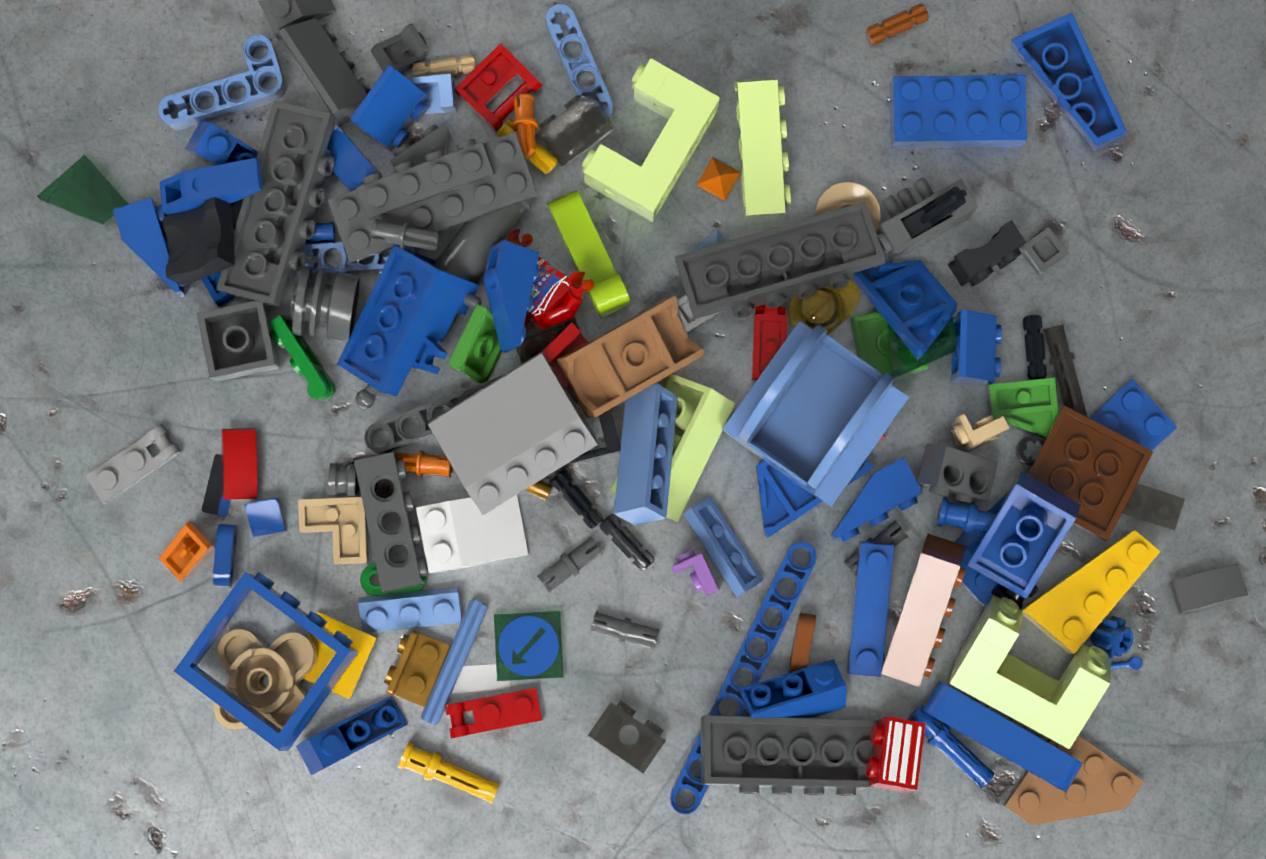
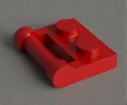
(490, 79)

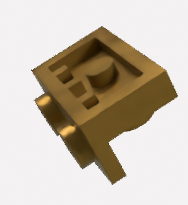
(417, 667)

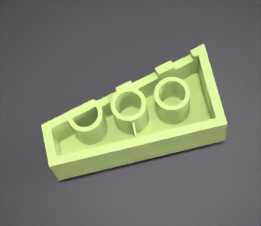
(761, 146)

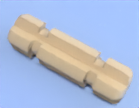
(445, 66)

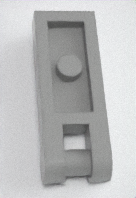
(132, 464)

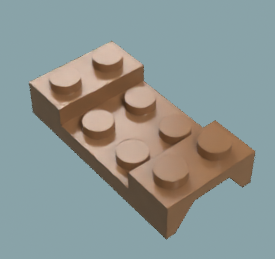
(629, 358)

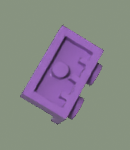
(702, 577)

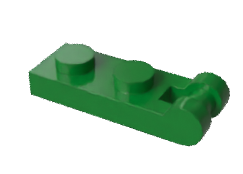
(303, 358)

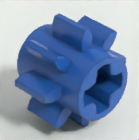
(1113, 636)

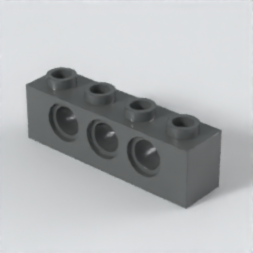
(370, 474)

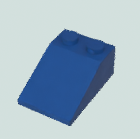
(1024, 535)

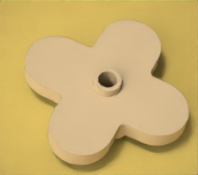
(250, 660)

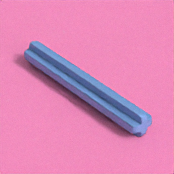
(454, 662)

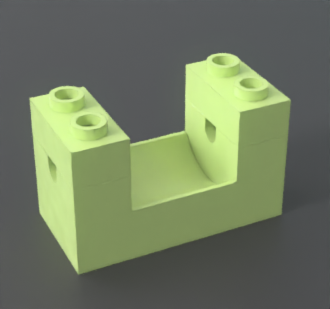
(688, 115)
(1019, 689)

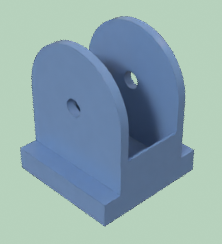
(816, 412)

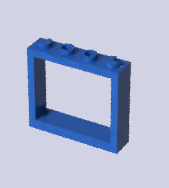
(312, 622)

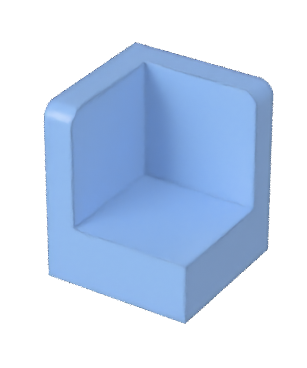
(439, 92)

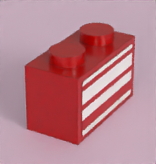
(895, 754)

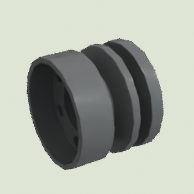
(325, 304)

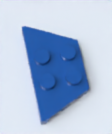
(909, 301)
(784, 499)

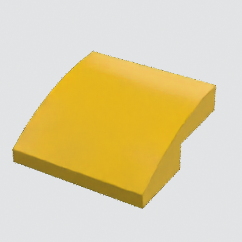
(362, 643)

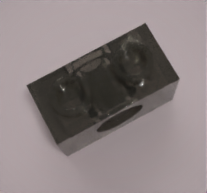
(640, 752)

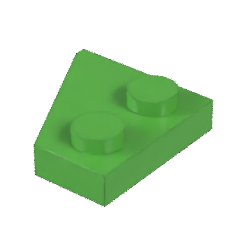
(1025, 404)

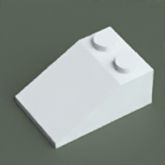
(461, 537)

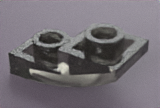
(1154, 507)

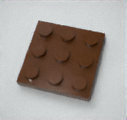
(1090, 468)

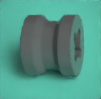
(342, 480)

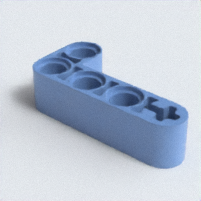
(221, 90)

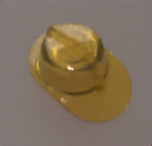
(825, 308)

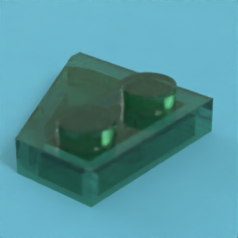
(84, 193)

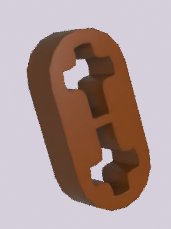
(802, 642)

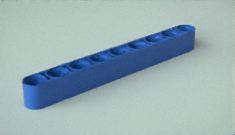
(744, 659)

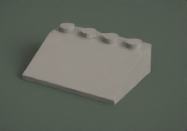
(512, 433)

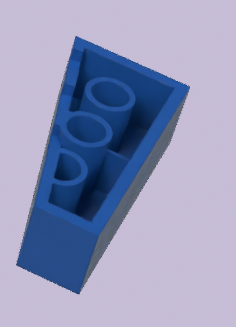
(1070, 76)

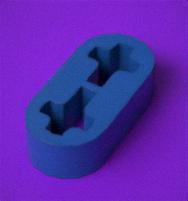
(225, 555)

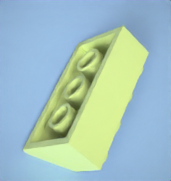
(698, 426)

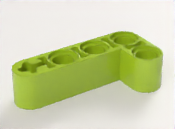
(589, 253)

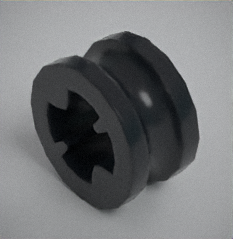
(1021, 446)

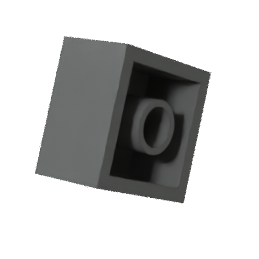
(238, 341)

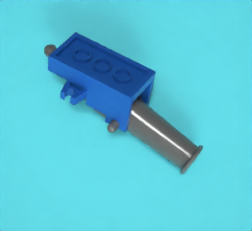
(418, 305)

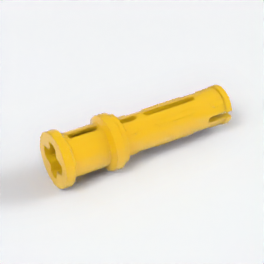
(433, 766)

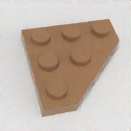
(1097, 788)

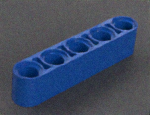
(1002, 736)

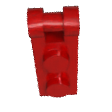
(495, 712)

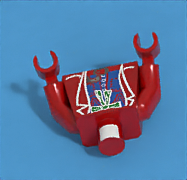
(554, 294)

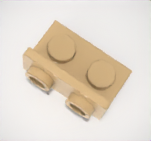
(978, 435)

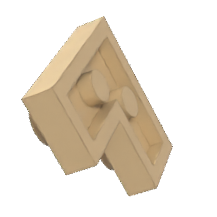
(344, 519)

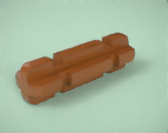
(897, 24)

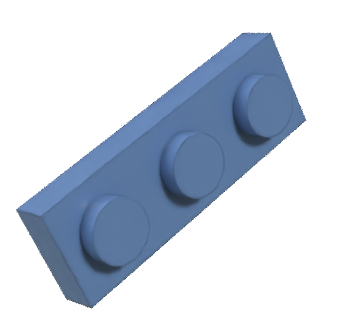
(723, 546)
(410, 610)

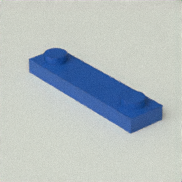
(870, 608)

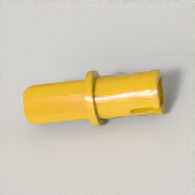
(542, 159)

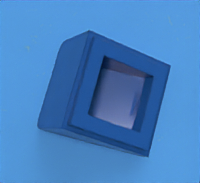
(265, 517)

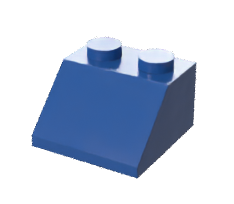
(390, 109)
(975, 348)

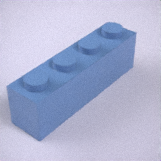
(646, 455)

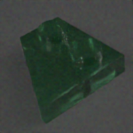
(904, 361)

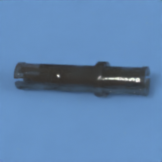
(1064, 368)

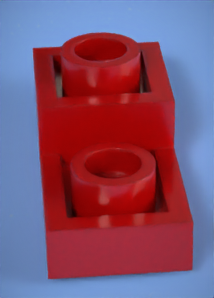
(239, 463)

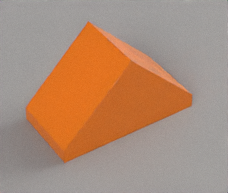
(187, 551)

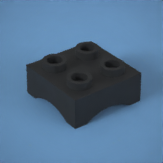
(199, 241)
(977, 263)

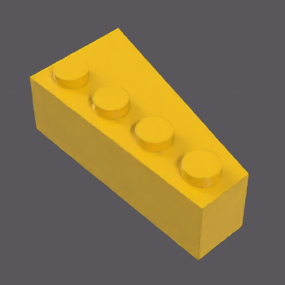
(1085, 596)

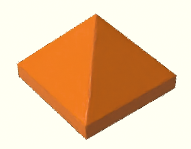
(718, 179)

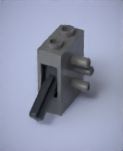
(923, 220)

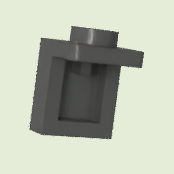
(401, 50)

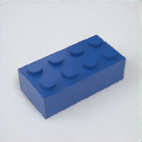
(958, 111)

